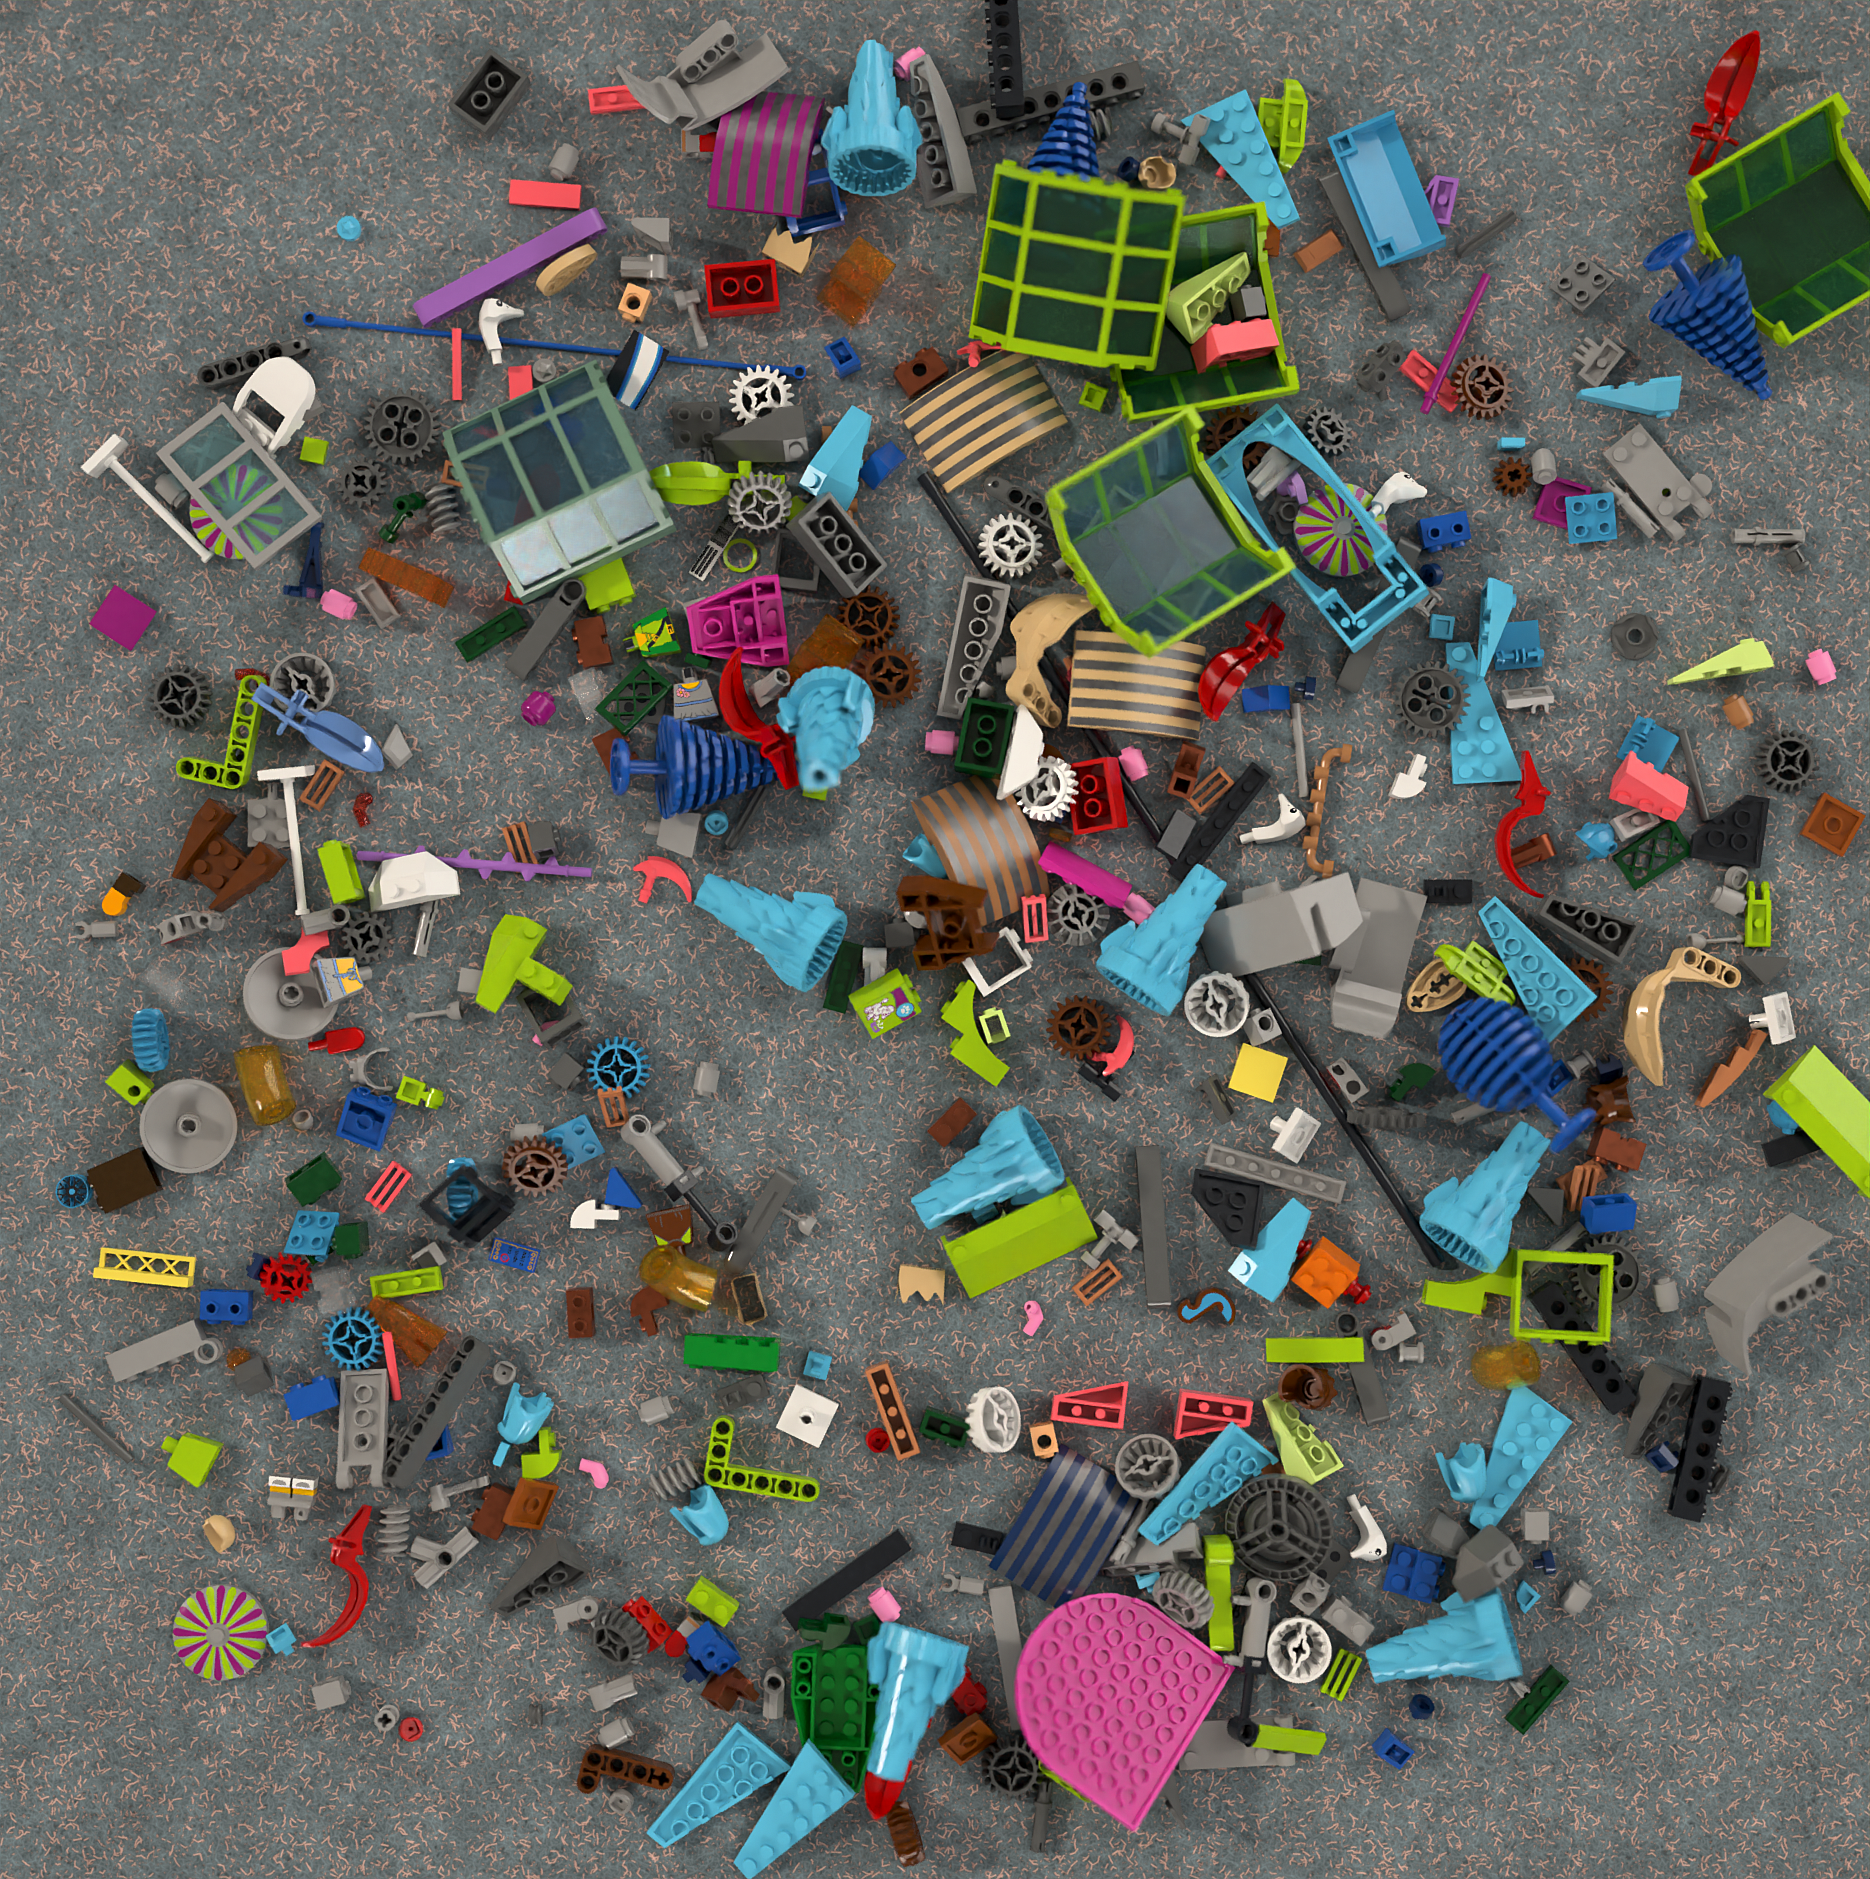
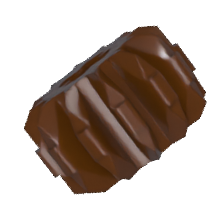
(1506, 469)

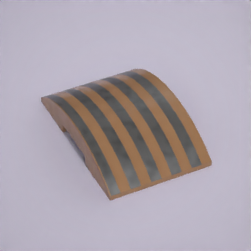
(984, 844)

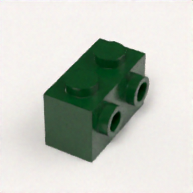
(314, 1179)
(351, 1239)
(944, 1427)

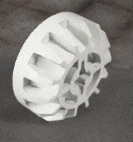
(1214, 1019)
(994, 1419)
(1293, 1669)

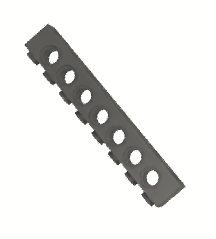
(1127, 73)

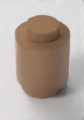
(1738, 711)

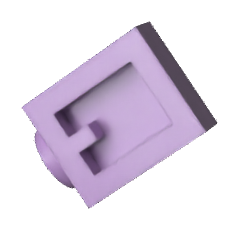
(1294, 487)

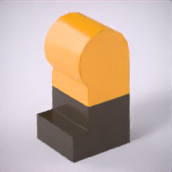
(120, 893)

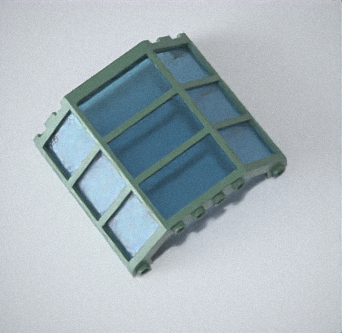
(556, 482)

